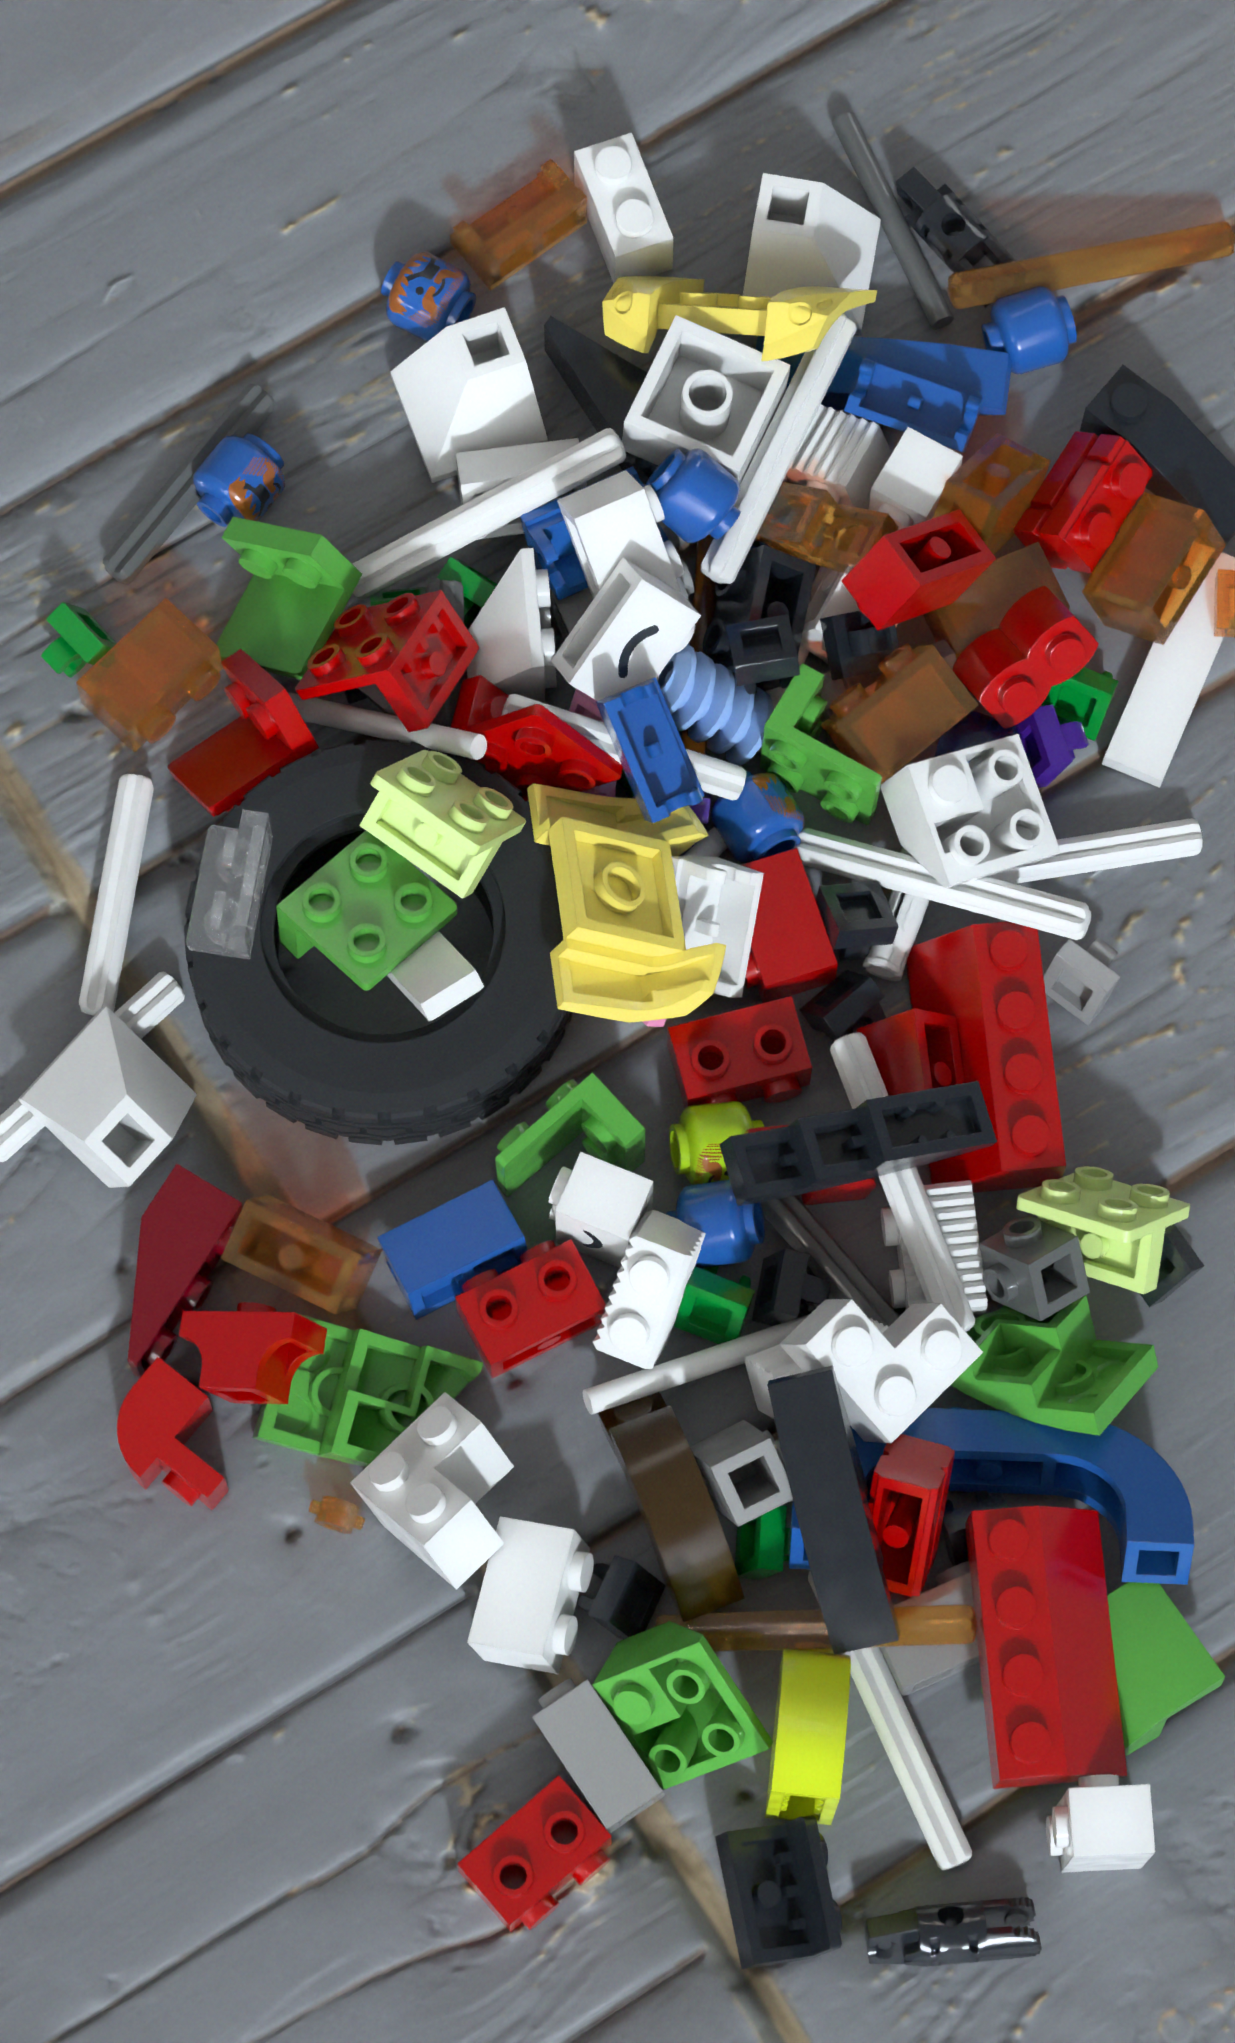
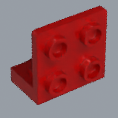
(404, 646)
(530, 742)
(248, 748)

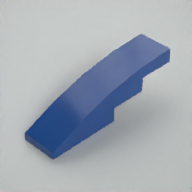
(966, 366)

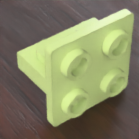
(440, 819)
(1115, 1223)

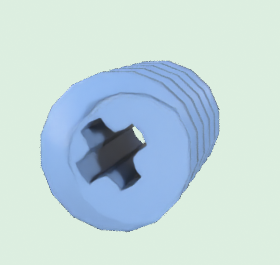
(713, 706)

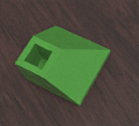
(678, 1704)

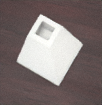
(809, 238)
(468, 392)
(517, 632)
(972, 815)
(110, 1100)

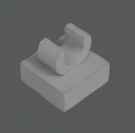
(1082, 978)

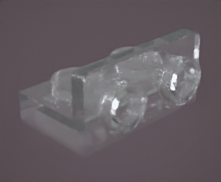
(230, 887)

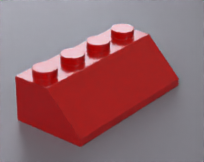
(997, 992)
(1044, 1645)

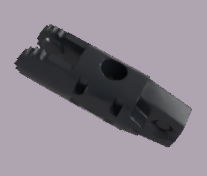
(939, 213)
(954, 1933)

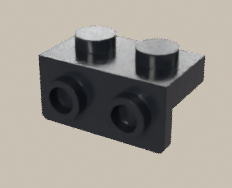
(779, 1892)

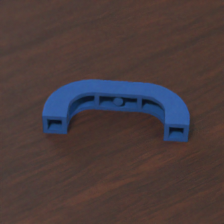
(1106, 1471)

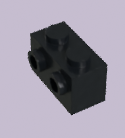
(765, 587)

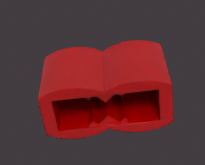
(1025, 657)

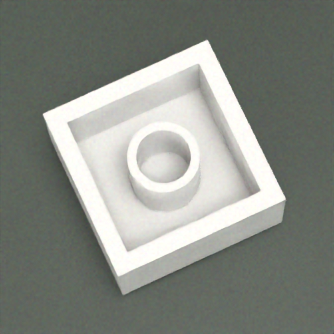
(705, 397)

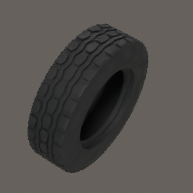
(403, 1081)

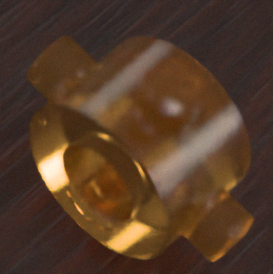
(336, 1514)

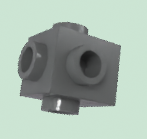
(1034, 1267)

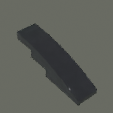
(858, 1143)
(833, 1510)

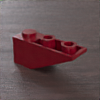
(177, 1251)

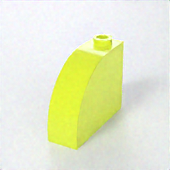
(809, 1735)

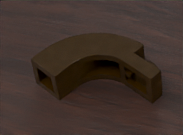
(673, 1505)

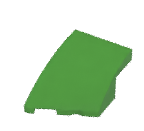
(1054, 1368)
(360, 1394)
(1156, 1661)

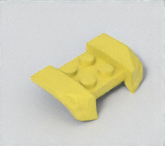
(790, 321)
(621, 908)

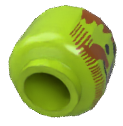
(698, 1136)

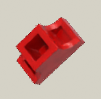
(251, 1350)

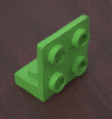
(291, 599)
(806, 764)
(364, 911)
(573, 1109)

